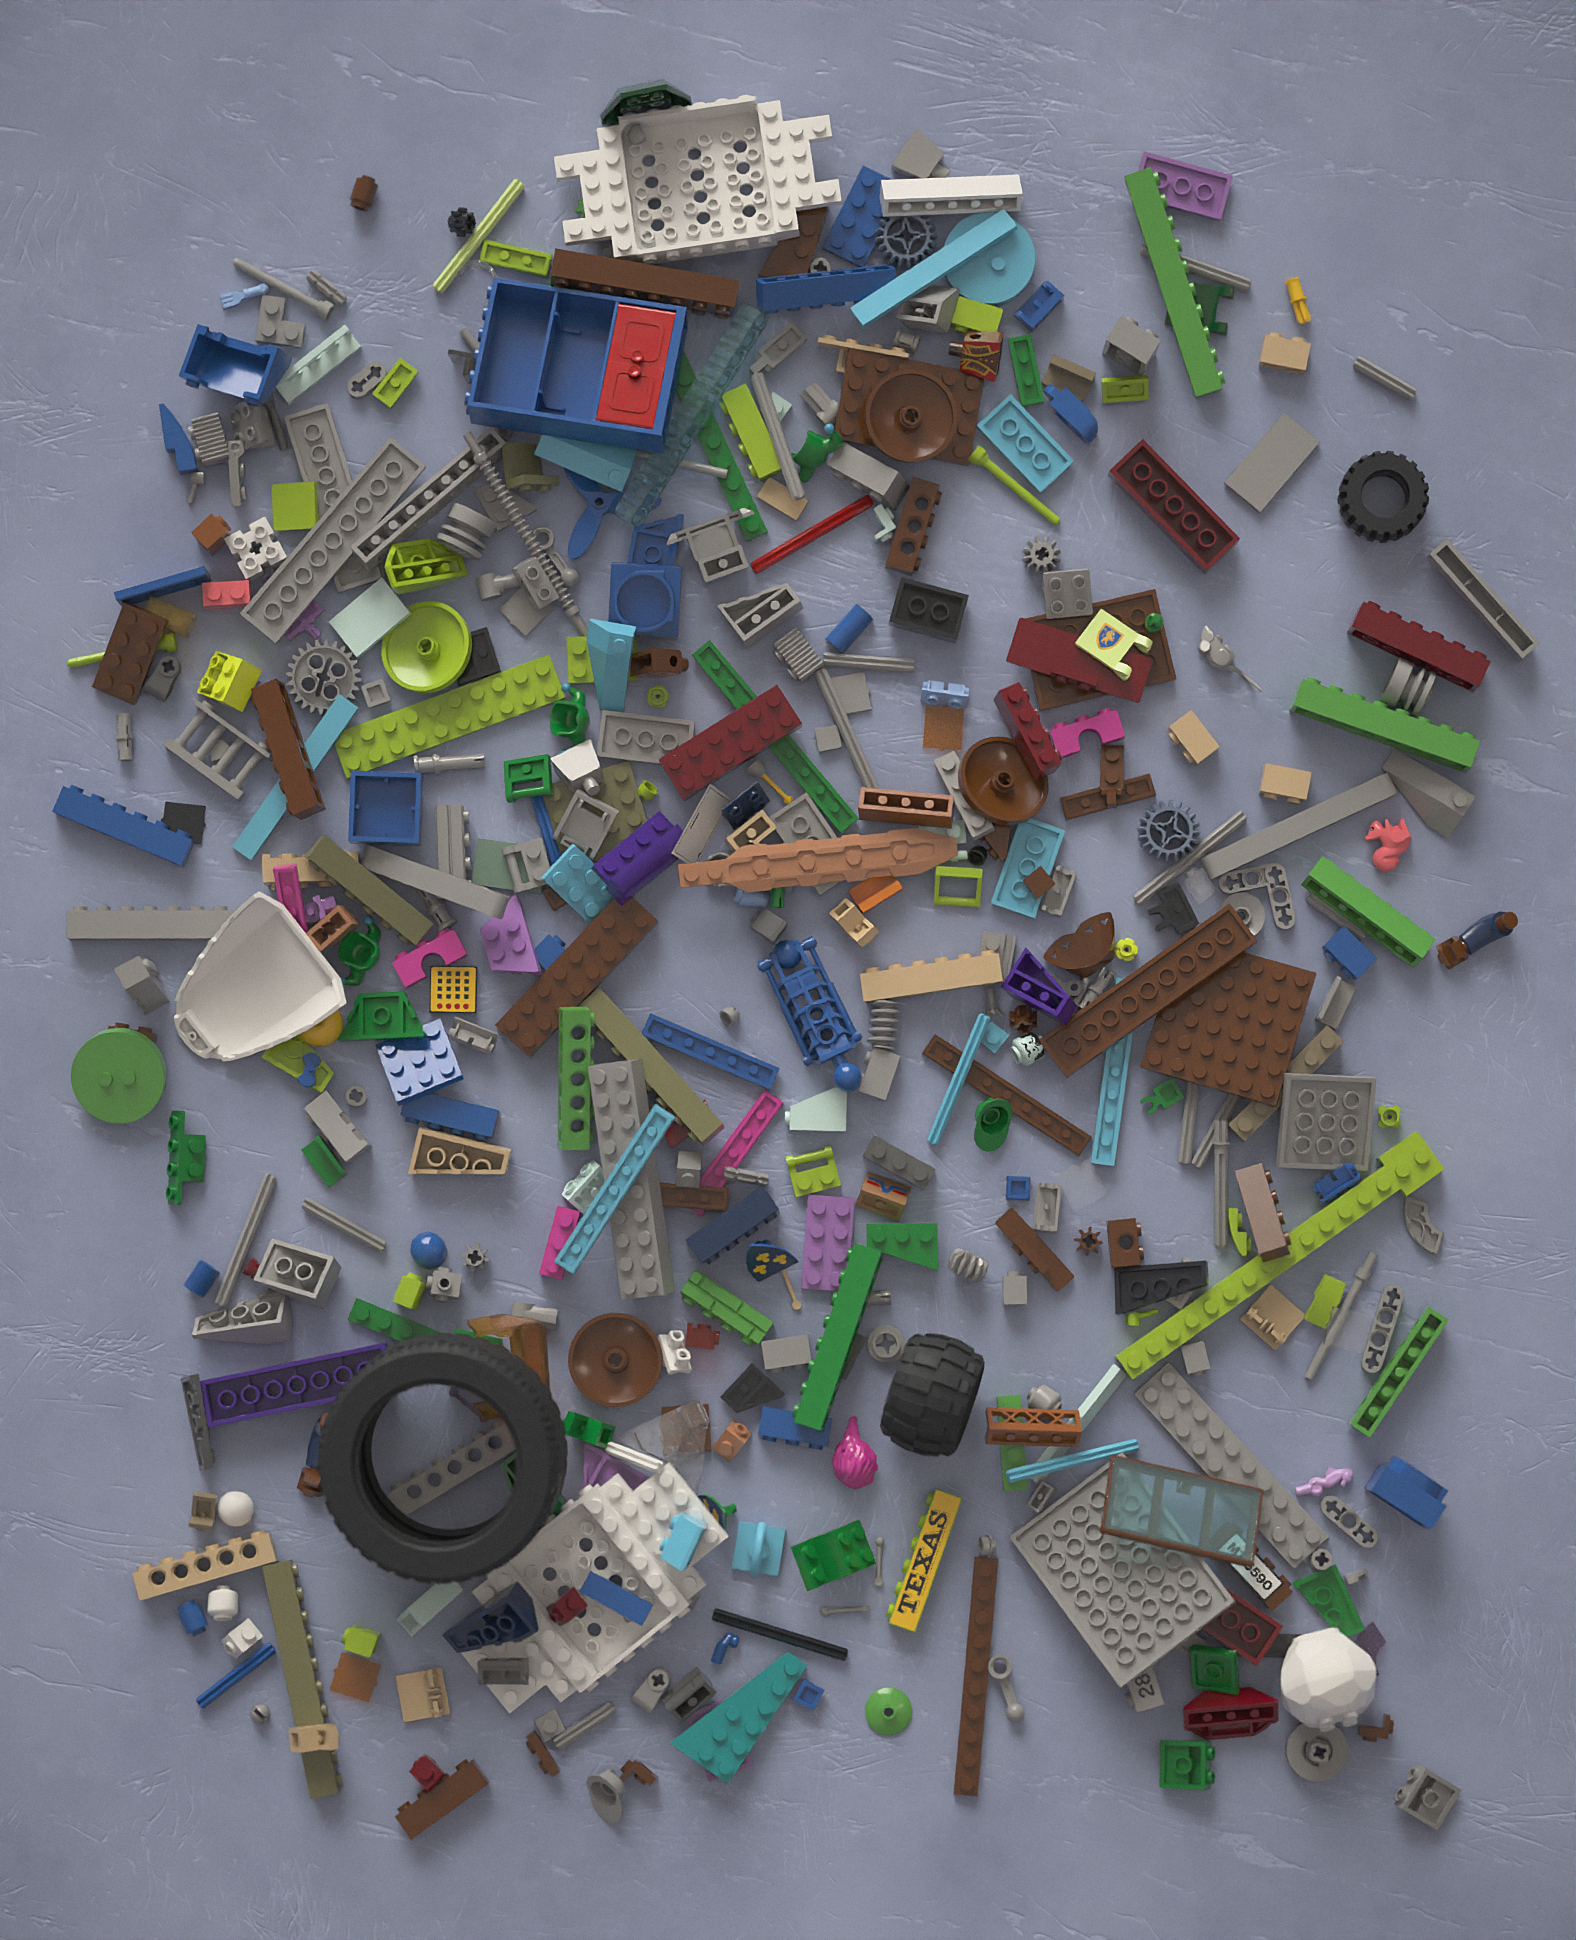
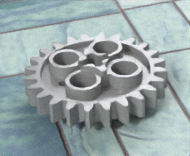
(302, 669)

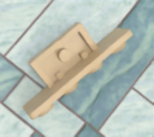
(832, 343)

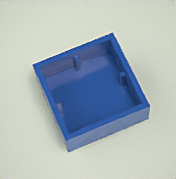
(646, 597)
(385, 808)
(1408, 1492)

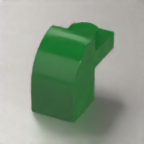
(588, 1429)

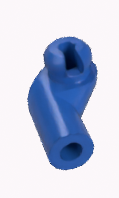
(721, 1647)

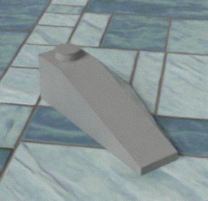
(1430, 794)
(258, 1321)

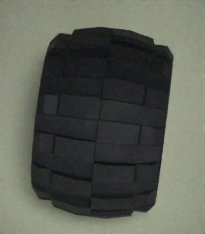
(932, 1394)

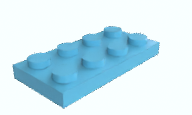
(1025, 444)
(1032, 846)

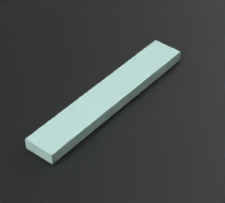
(1087, 1411)

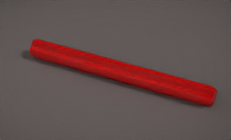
(811, 534)

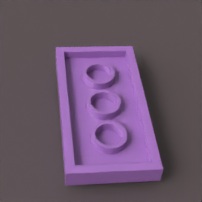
(1190, 186)
(826, 1241)

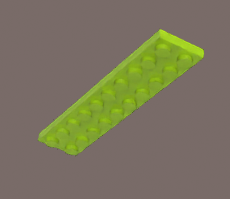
(449, 716)

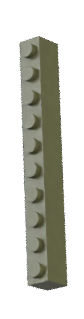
(300, 1672)

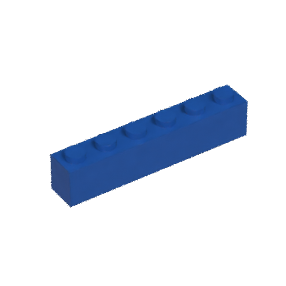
(821, 288)
(123, 826)

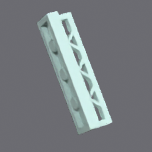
(317, 364)

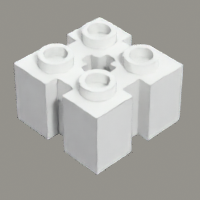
(270, 553)

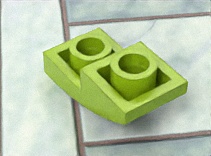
(1240, 1240)
(1326, 1295)

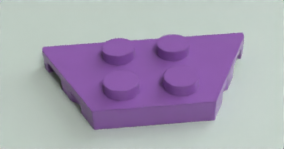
(510, 942)
(601, 1467)

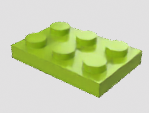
(579, 661)

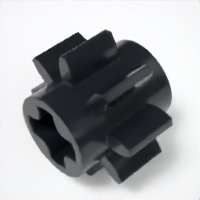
(461, 222)

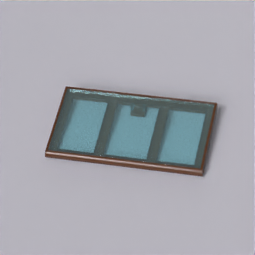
(1181, 1511)

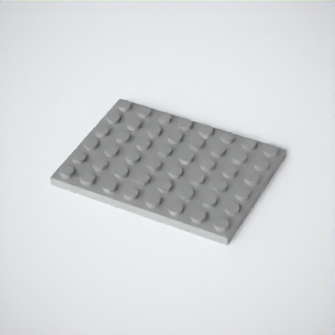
(1119, 1593)

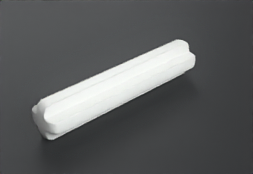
(634, 1457)

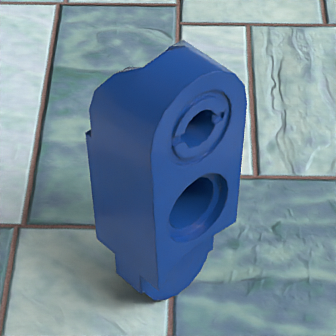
(1072, 413)

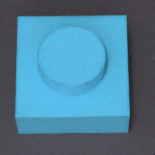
(993, 1037)

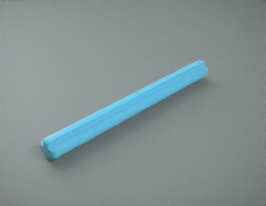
(958, 1079)
(1071, 1460)

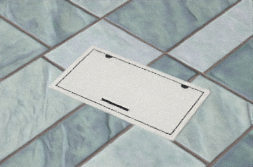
(701, 826)

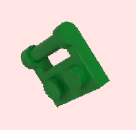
(525, 771)

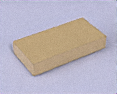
(779, 498)

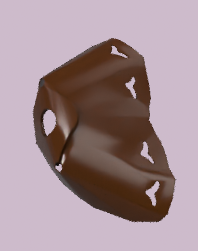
(1086, 950)

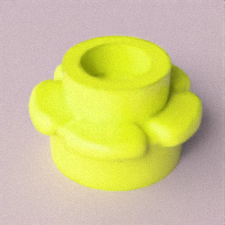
(1127, 943)

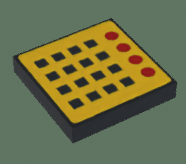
(453, 989)

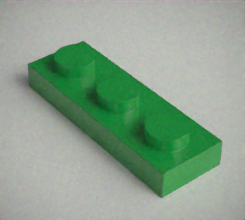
(1026, 370)

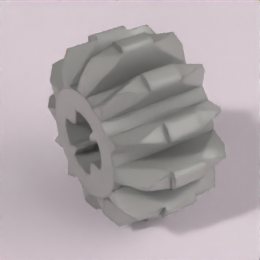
(1036, 548)
(968, 1265)

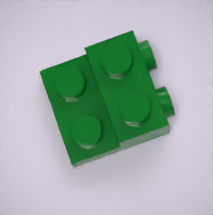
(1186, 1764)

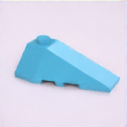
(593, 460)
(610, 658)

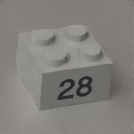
(1144, 1692)

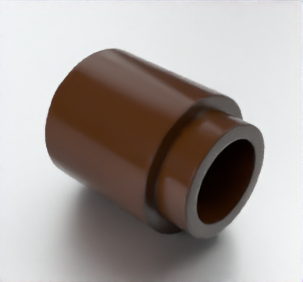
(363, 193)

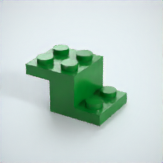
(833, 1555)

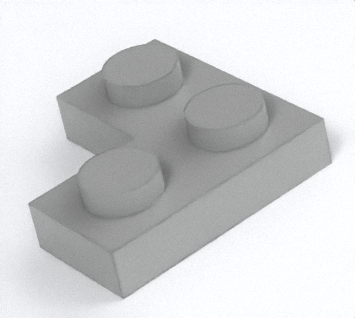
(273, 329)

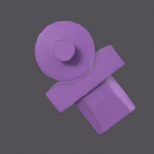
(320, 908)

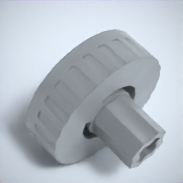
(1324, 1765)

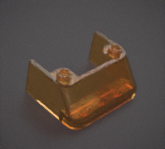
(527, 1341)

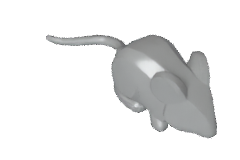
(1219, 655)

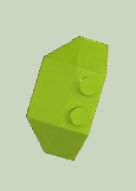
(422, 565)

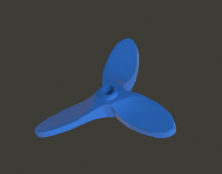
(590, 520)

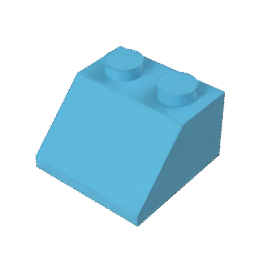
(682, 1541)

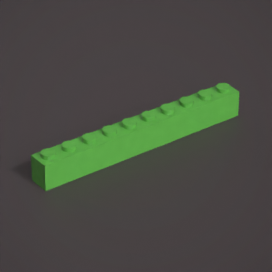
(1173, 282)

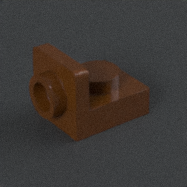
(642, 1773)

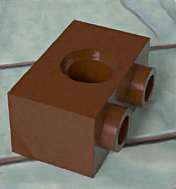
(1124, 1257)

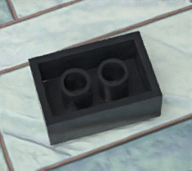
(928, 610)

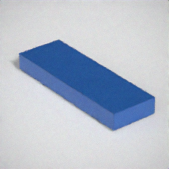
(616, 1598)

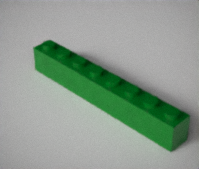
(838, 1338)

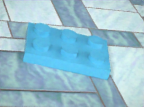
(578, 884)

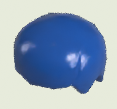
(428, 1250)

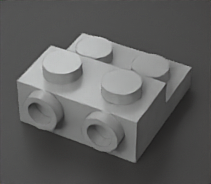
(1426, 1796)

